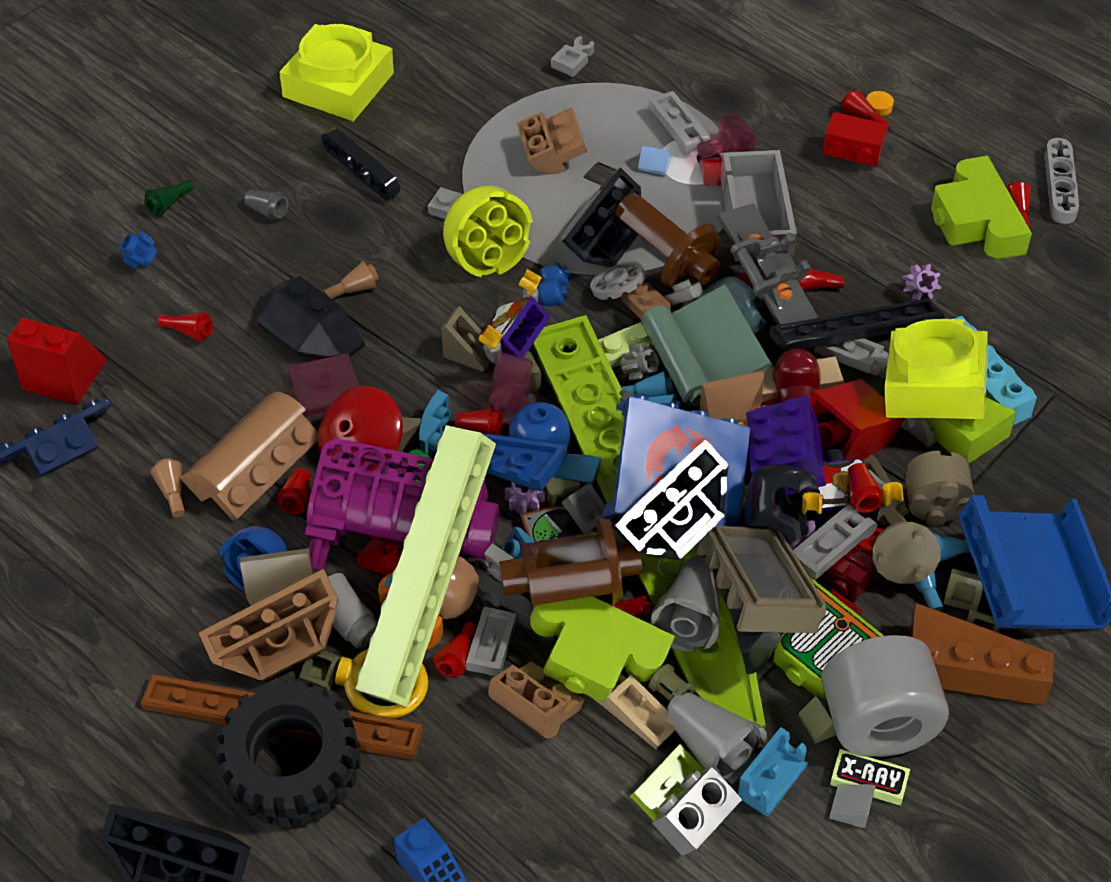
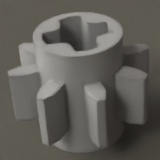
(639, 362)

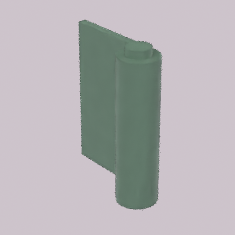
(704, 342)

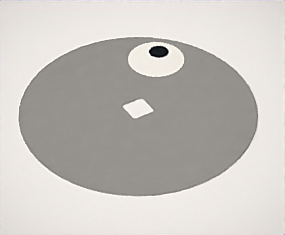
(614, 128)

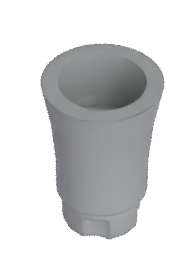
(352, 617)

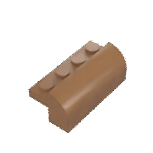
(252, 455)

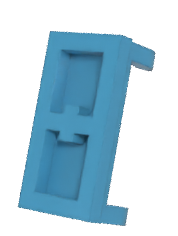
(772, 773)

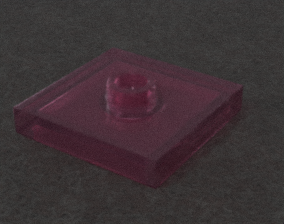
(321, 382)

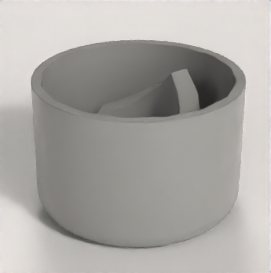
(885, 696)

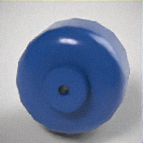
(555, 271)
(552, 293)

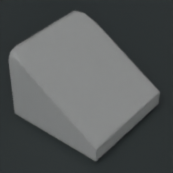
(852, 804)

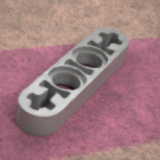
(1063, 180)

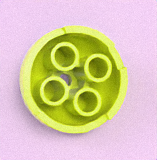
(487, 230)

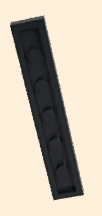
(852, 325)

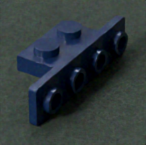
(60, 443)

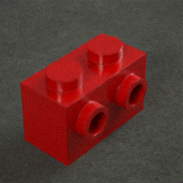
(855, 139)

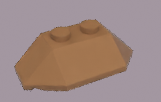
(275, 630)

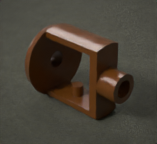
(687, 255)
(572, 567)

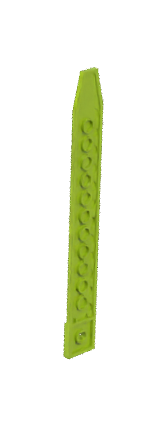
(589, 400)

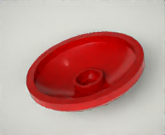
(372, 420)

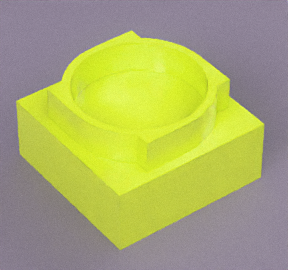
(337, 70)
(937, 371)

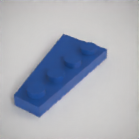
(525, 461)

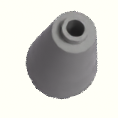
(690, 607)
(716, 735)

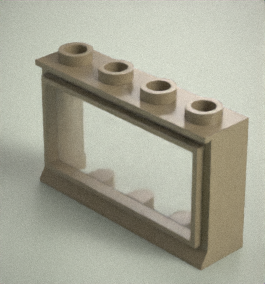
(764, 578)

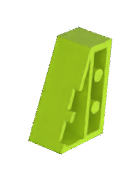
(974, 436)

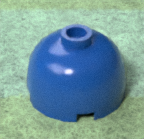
(541, 423)
(245, 543)

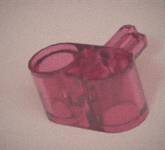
(733, 136)
(511, 382)

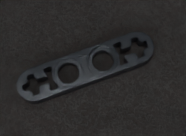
(360, 163)

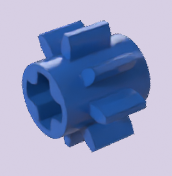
(138, 249)

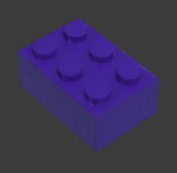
(786, 436)

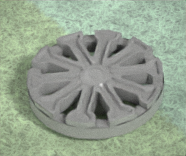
(617, 280)

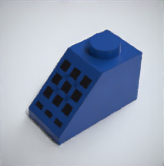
(426, 855)

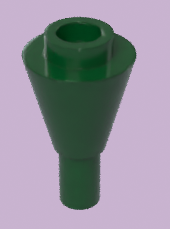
(161, 199)

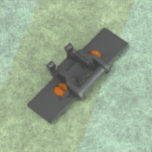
(781, 275)

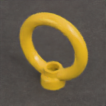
(348, 677)

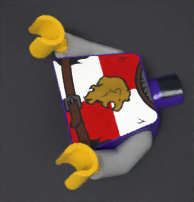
(515, 324)
(833, 497)

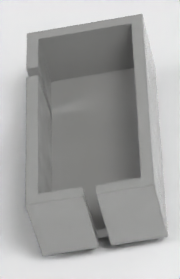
(760, 180)

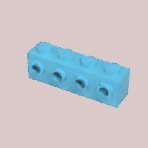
(1006, 387)

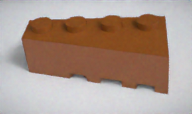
(982, 660)

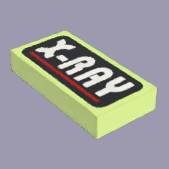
(857, 769)

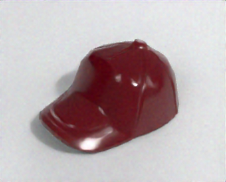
(796, 374)

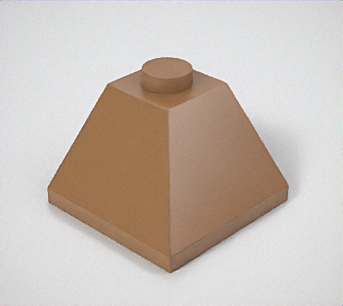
(732, 396)

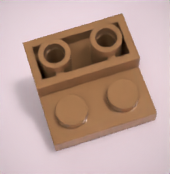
(551, 140)
(534, 698)

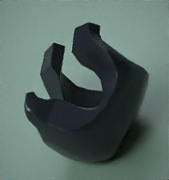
(769, 503)

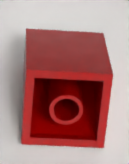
(54, 360)
(853, 420)

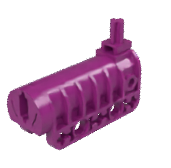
(379, 503)

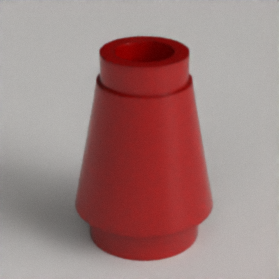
(483, 421)
(863, 488)
(296, 492)

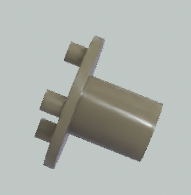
(906, 552)

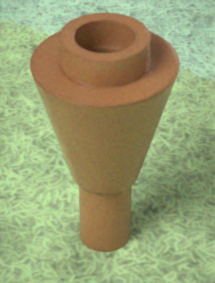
(359, 279)
(167, 476)

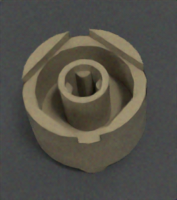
(938, 486)

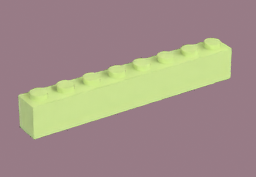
(425, 565)

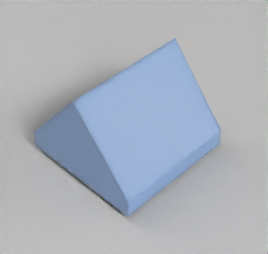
(654, 160)

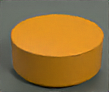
(881, 102)

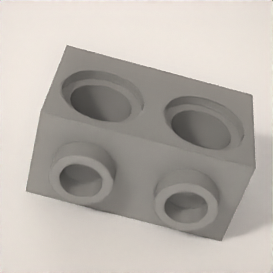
(700, 816)

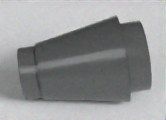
(269, 203)

